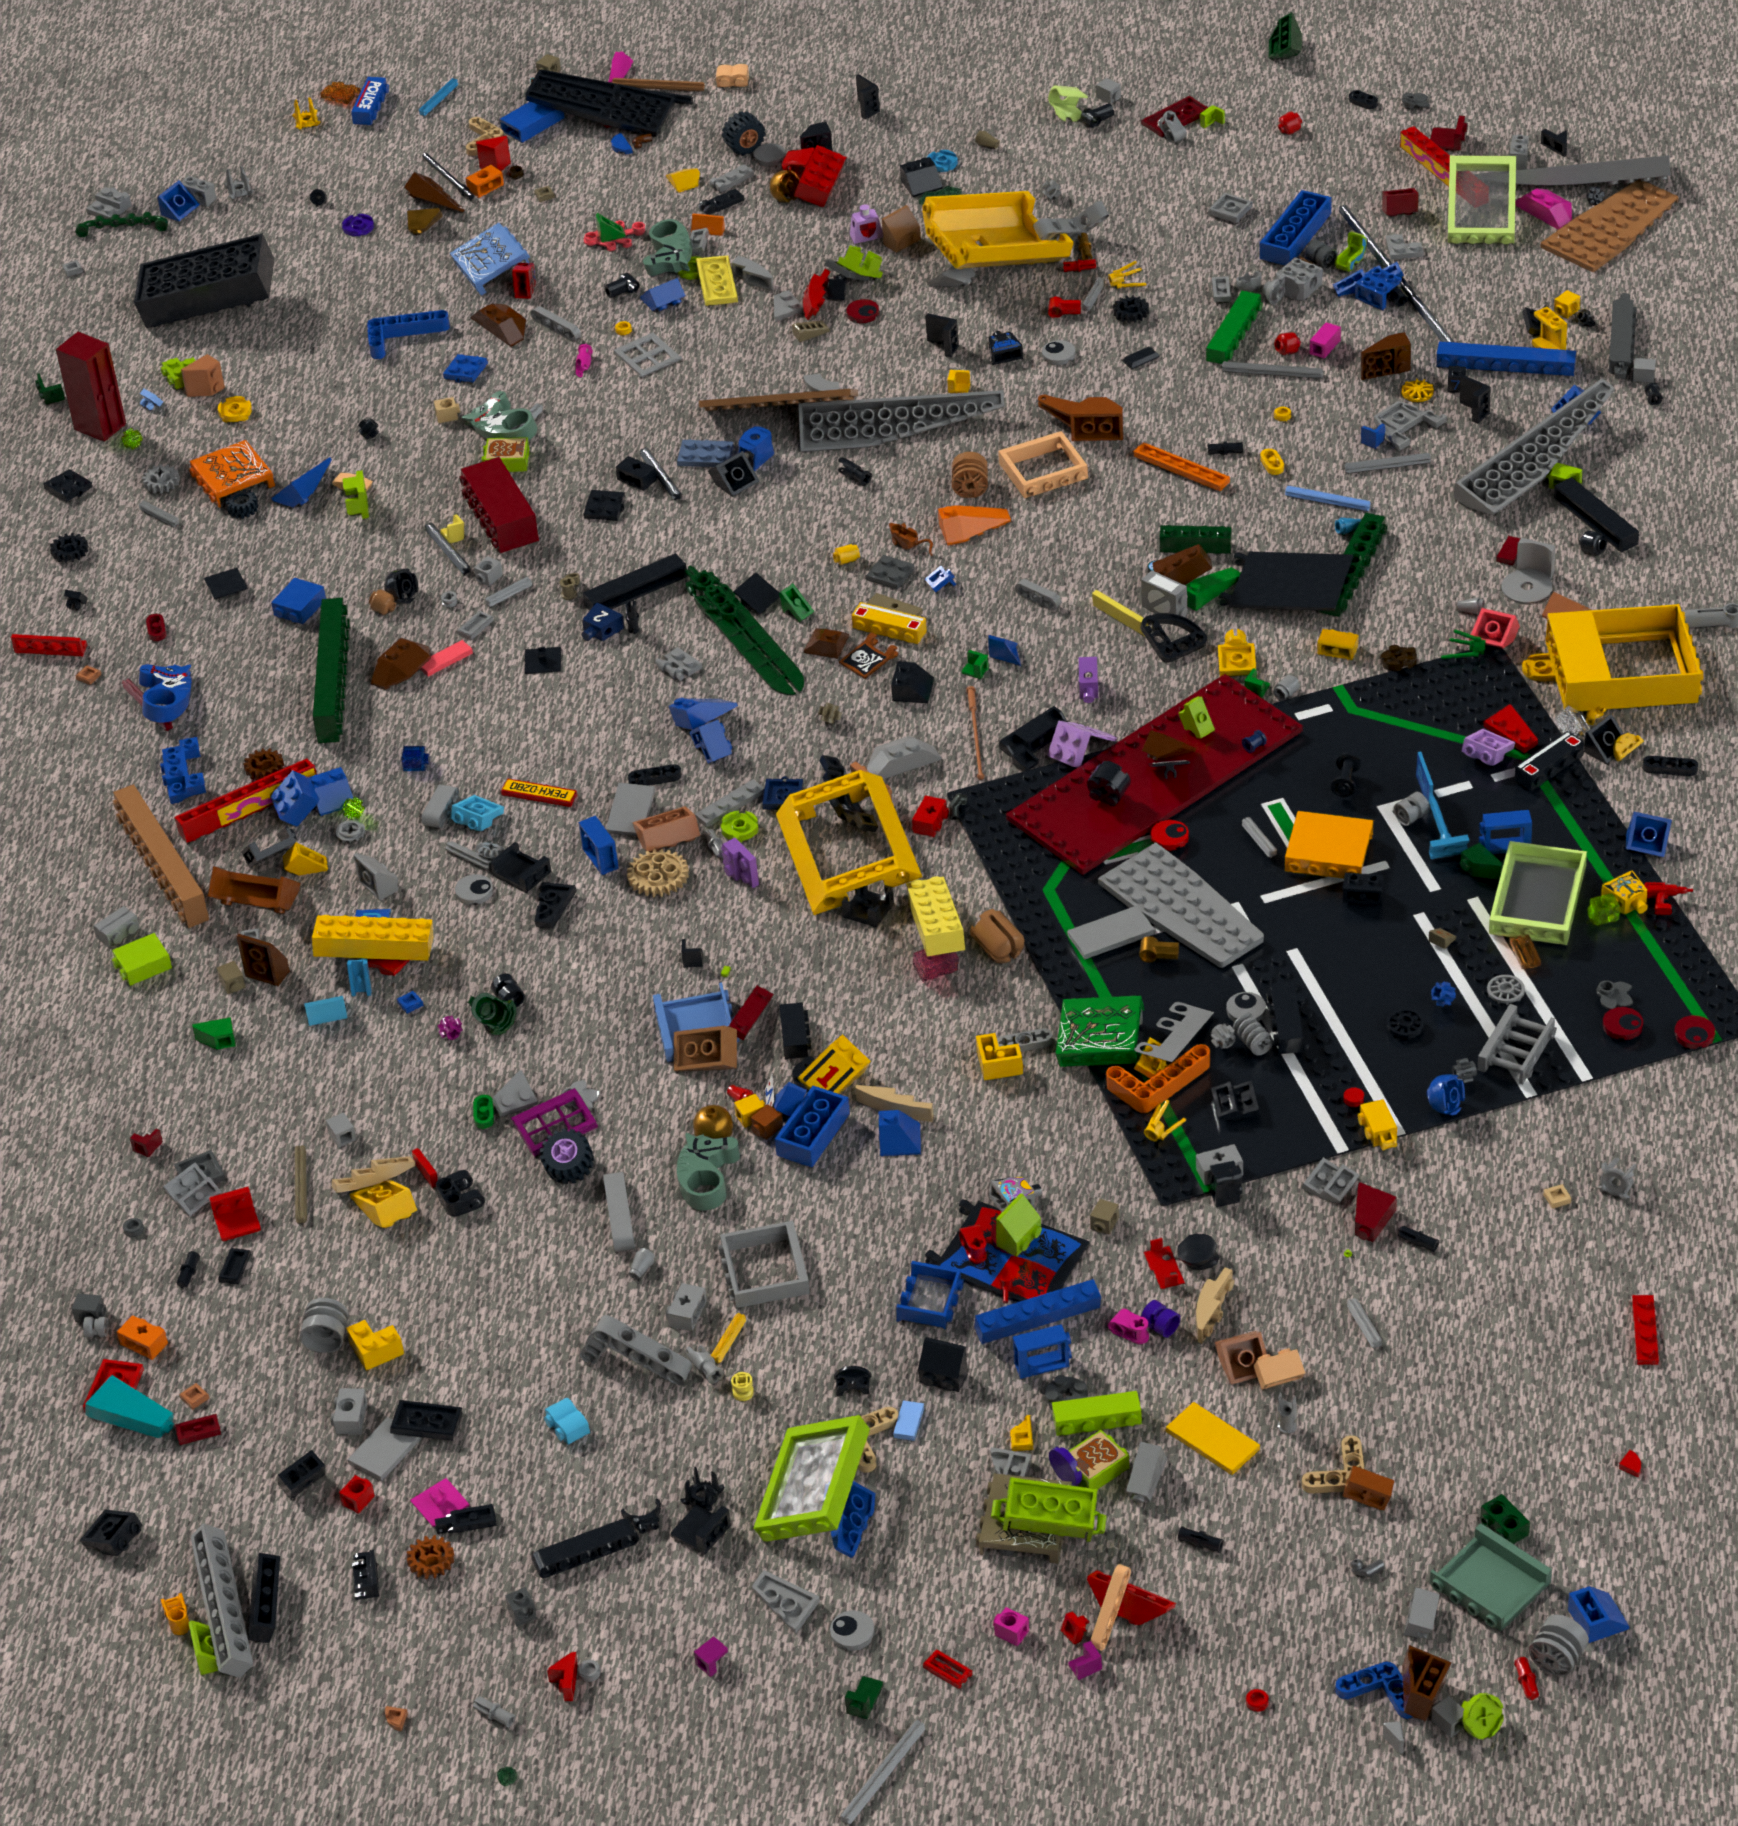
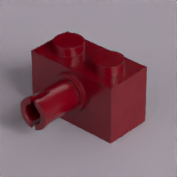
(1400, 201)

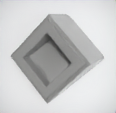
(1394, 1735)

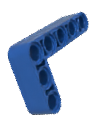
(403, 325)

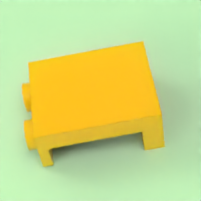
(1553, 330)

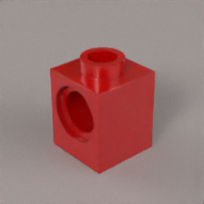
(357, 1494)

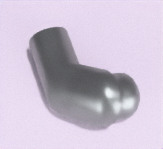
(1360, 1569)

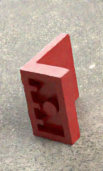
(234, 1214)

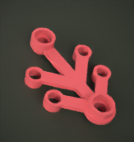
(593, 238)

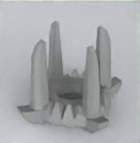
(230, 185)
(1610, 1173)

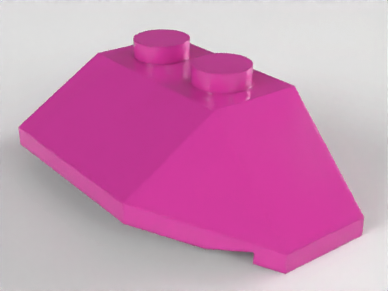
(1546, 207)

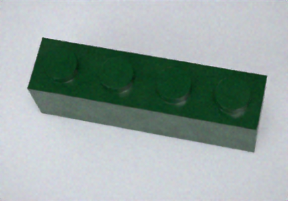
(1211, 538)

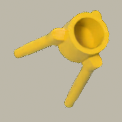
(1117, 277)
(1155, 1128)

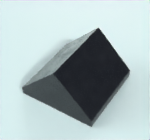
(1601, 739)

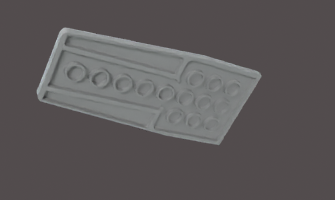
(1182, 905)

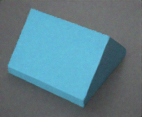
(325, 1010)

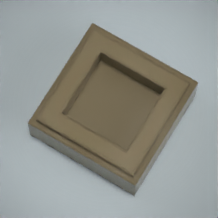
(544, 193)

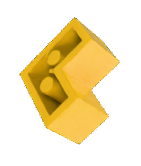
(996, 1060)
(375, 1347)

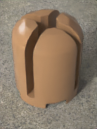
(997, 936)

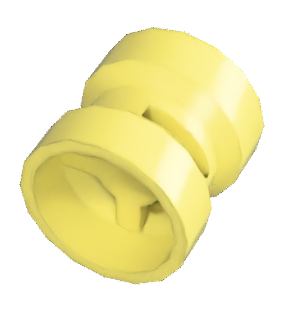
(742, 1386)

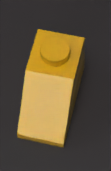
(303, 860)

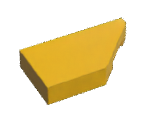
(1022, 1436)

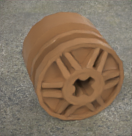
(969, 475)

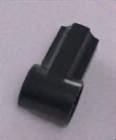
(1095, 116)
(626, 283)
(1398, 296)

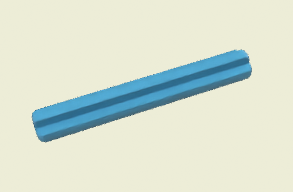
(438, 97)

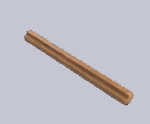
(661, 84)

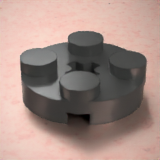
(1063, 1384)

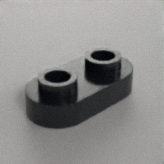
(1363, 99)

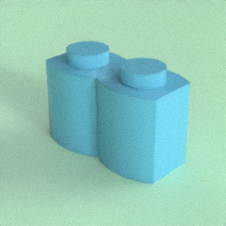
(566, 1421)

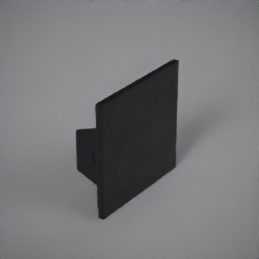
(225, 583)
(757, 594)

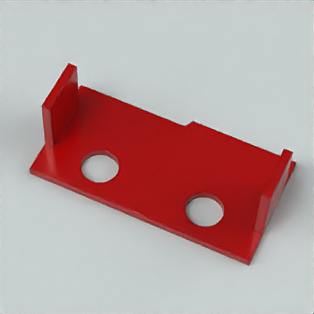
(1161, 1267)

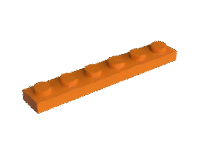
(1181, 466)

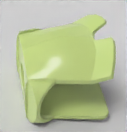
(1067, 107)

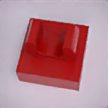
(1074, 1627)

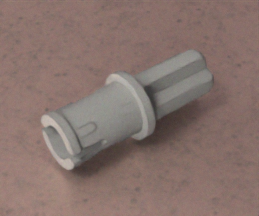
(714, 843)
(494, 1711)

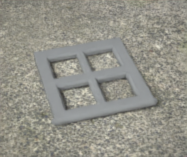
(662, 346)

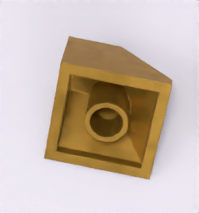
(422, 219)

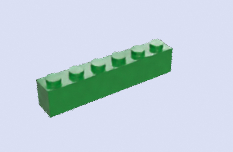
(1234, 327)

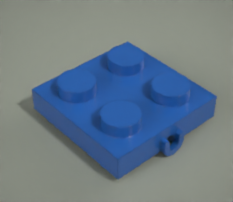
(465, 368)

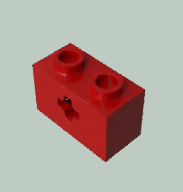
(930, 816)

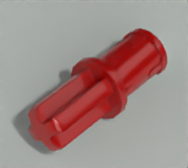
(1079, 265)
(1526, 1678)

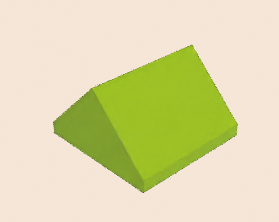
(203, 1647)

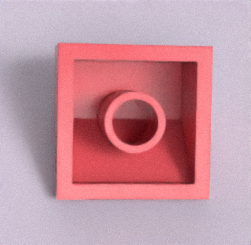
(1496, 628)

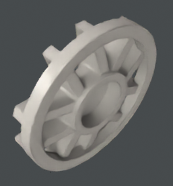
(1505, 989)

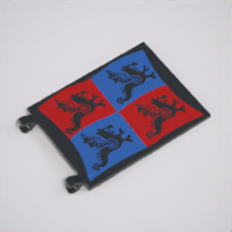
(1034, 1271)

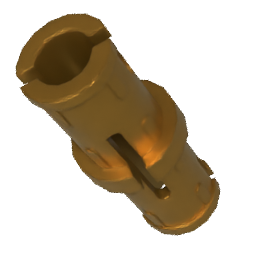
(1085, 246)

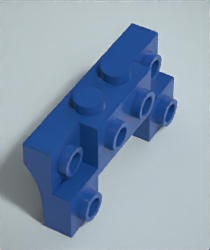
(175, 768)

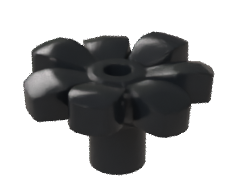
(1595, 196)

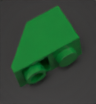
(215, 1033)

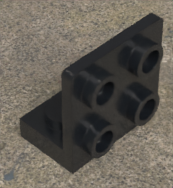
(867, 96)
(942, 331)
(1476, 396)
(702, 1528)

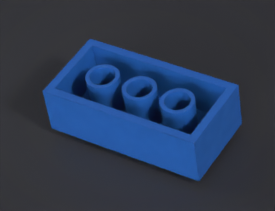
(812, 1126)

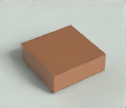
(88, 675)
(194, 1396)

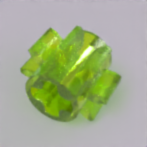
(132, 438)
(353, 808)

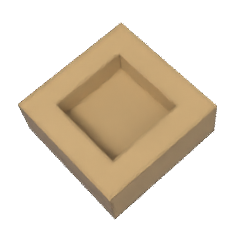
(1557, 1196)

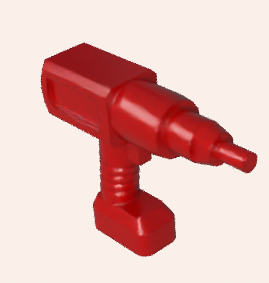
(1661, 891)

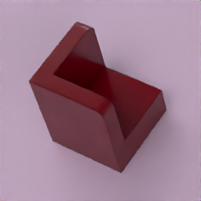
(147, 1144)

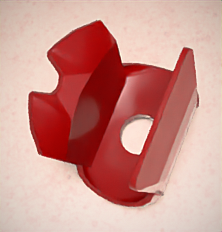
(797, 160)

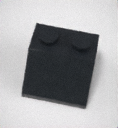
(920, 176)
(911, 683)
(943, 1364)

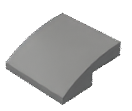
(1330, 1181)
(191, 1189)

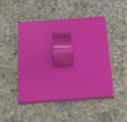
(439, 1501)

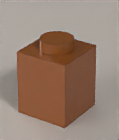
(766, 1122)

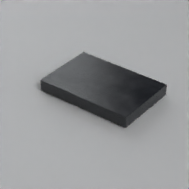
(426, 1420)

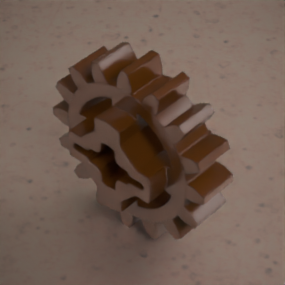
(263, 763)

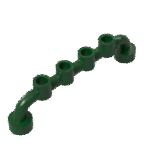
(161, 223)

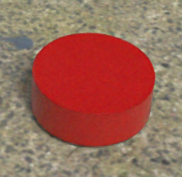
(1353, 1097)
(1257, 1700)

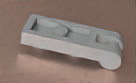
(732, 178)

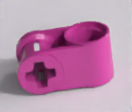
(1129, 1326)

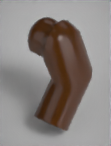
(637, 142)

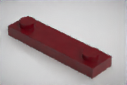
(751, 1011)

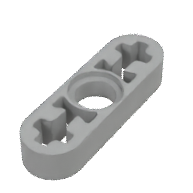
(1047, 598)
(1028, 1035)

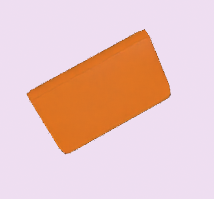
(713, 223)

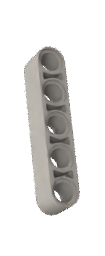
(619, 1211)

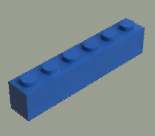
(1037, 1311)

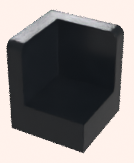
(691, 957)

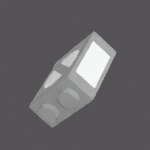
(1163, 594)

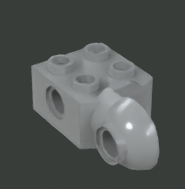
(1294, 281)

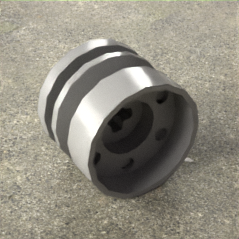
(324, 1325)
(1558, 1645)

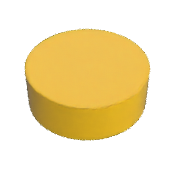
(623, 328)
(1282, 413)

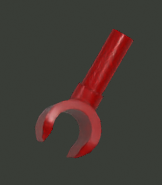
(1005, 1285)

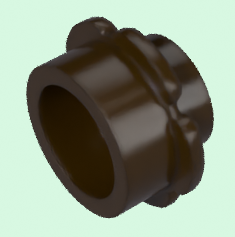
(516, 172)

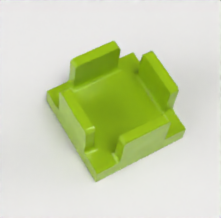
(869, 267)
(353, 486)

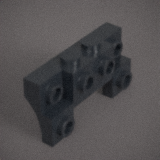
(1030, 738)

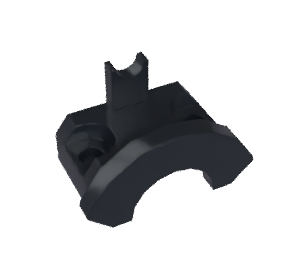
(852, 1378)

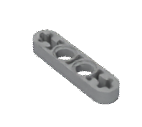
(555, 323)

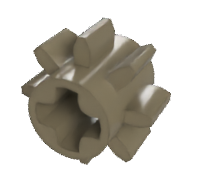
(830, 713)

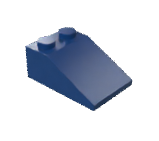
(694, 712)

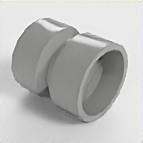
(1411, 808)

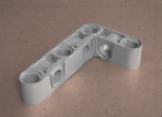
(1052, 228)
(636, 1347)

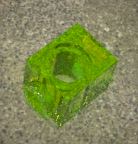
(1604, 909)

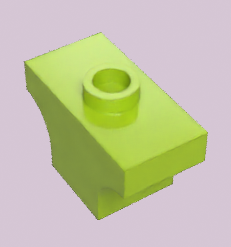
(1563, 472)
(1196, 718)

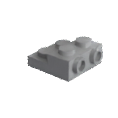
(109, 202)

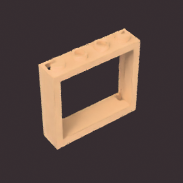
(1038, 447)

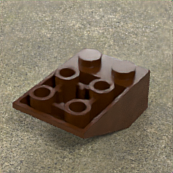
(1386, 357)

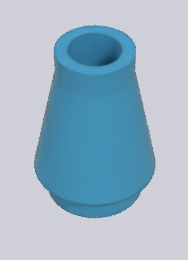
(1346, 525)

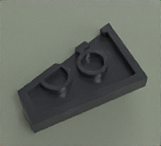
(552, 904)

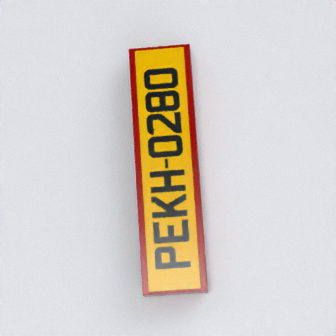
(539, 792)

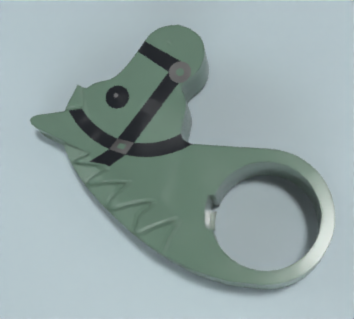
(672, 251)
(699, 1166)

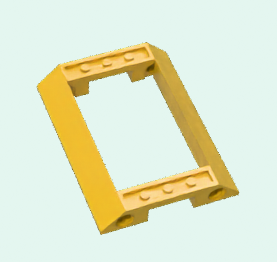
(830, 892)

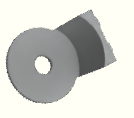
(1534, 567)

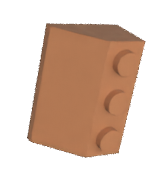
(667, 829)

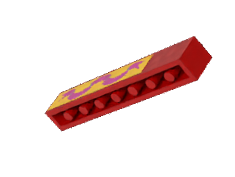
(1426, 153)
(236, 804)

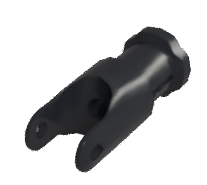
(854, 471)

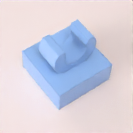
(150, 399)

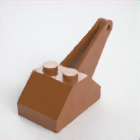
(1089, 420)

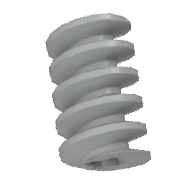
(1252, 1034)

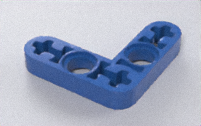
(1385, 1681)

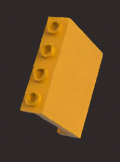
(1327, 844)

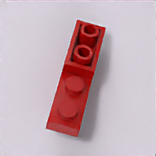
(814, 294)

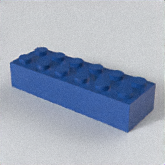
(1295, 227)

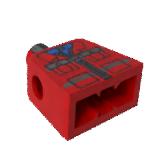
(524, 275)

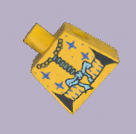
(1628, 892)

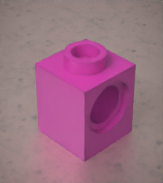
(1011, 1626)

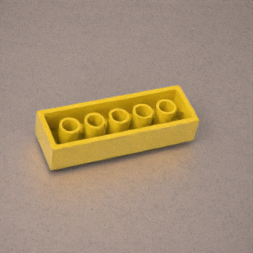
(372, 937)

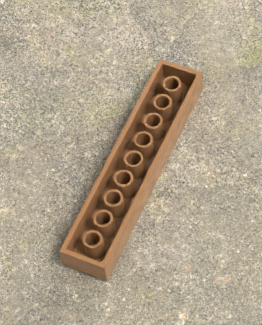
(160, 856)

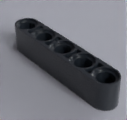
(584, 1548)

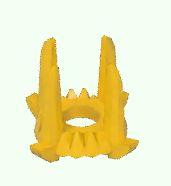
(300, 123)

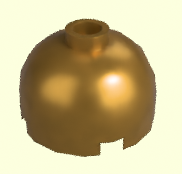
(784, 183)
(713, 1122)

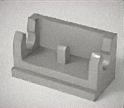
(1421, 1613)

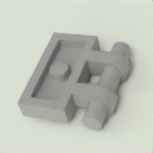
(682, 663)

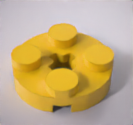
(235, 409)

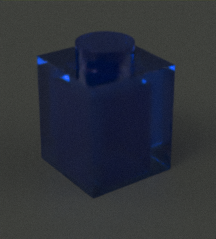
(415, 758)

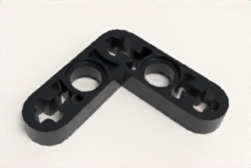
(645, 778)

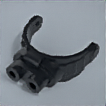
(647, 1521)

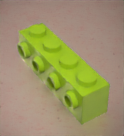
(1096, 1413)

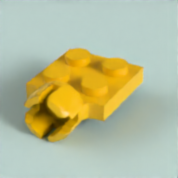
(1236, 655)

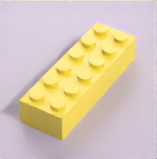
(935, 916)

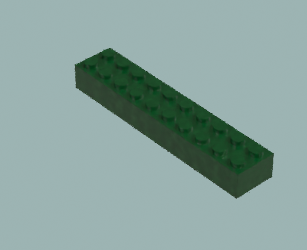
(331, 670)

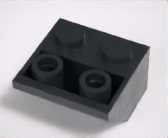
(816, 135)

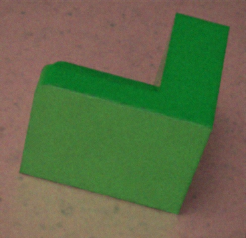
(976, 665)
(1257, 686)

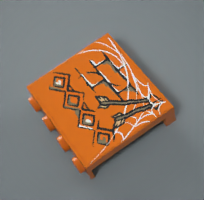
(230, 471)

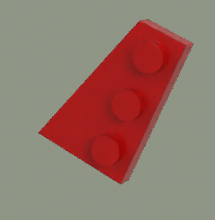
(1511, 726)

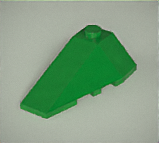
(1206, 588)

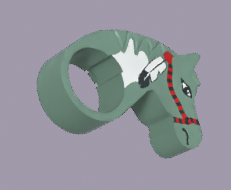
(496, 420)

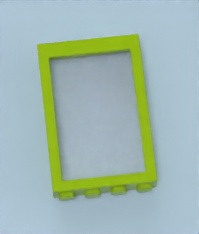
(812, 1478)

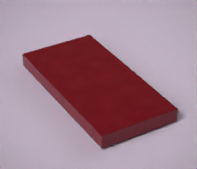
(1186, 110)

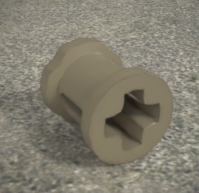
(568, 590)

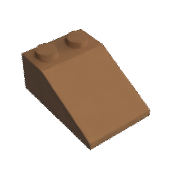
(705, 1049)

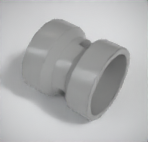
(95, 1327)

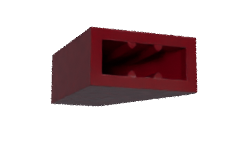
(1373, 1211)

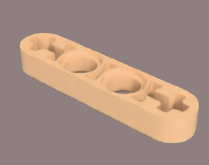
(1110, 1606)

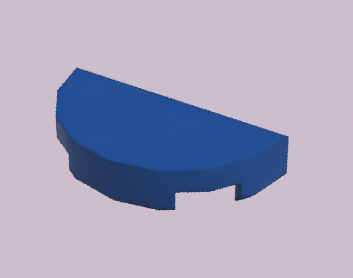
(620, 144)

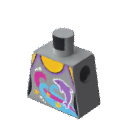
(1005, 1190)

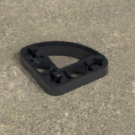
(1168, 646)

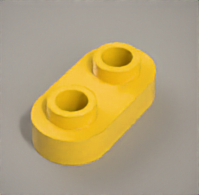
(1272, 461)

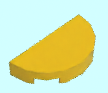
(1625, 744)

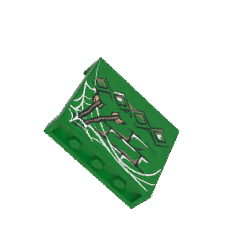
(1099, 1031)

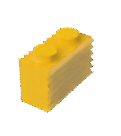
(1337, 644)

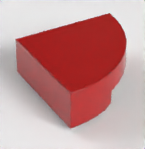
(1631, 1464)

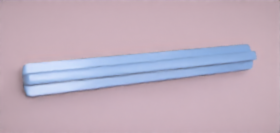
(1327, 498)

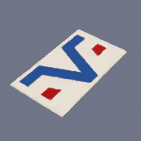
(769, 1092)

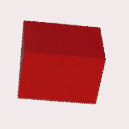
(493, 152)

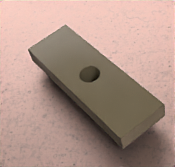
(893, 604)

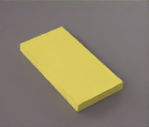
(716, 280)

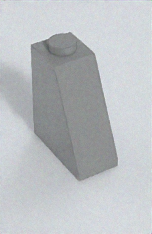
(1146, 1472)

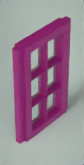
(543, 1108)

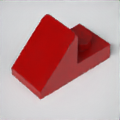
(565, 1674)

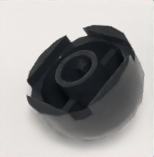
(401, 582)

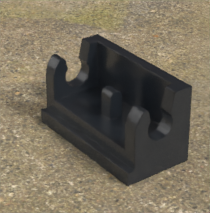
(365, 1575)

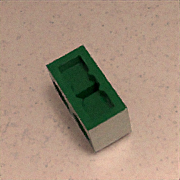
(1505, 1519)

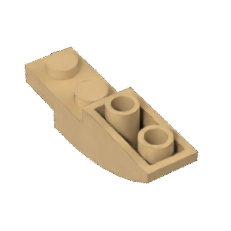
(1210, 1302)

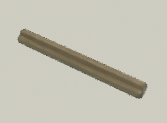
(300, 1185)

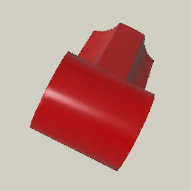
(1059, 307)

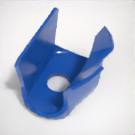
(761, 448)

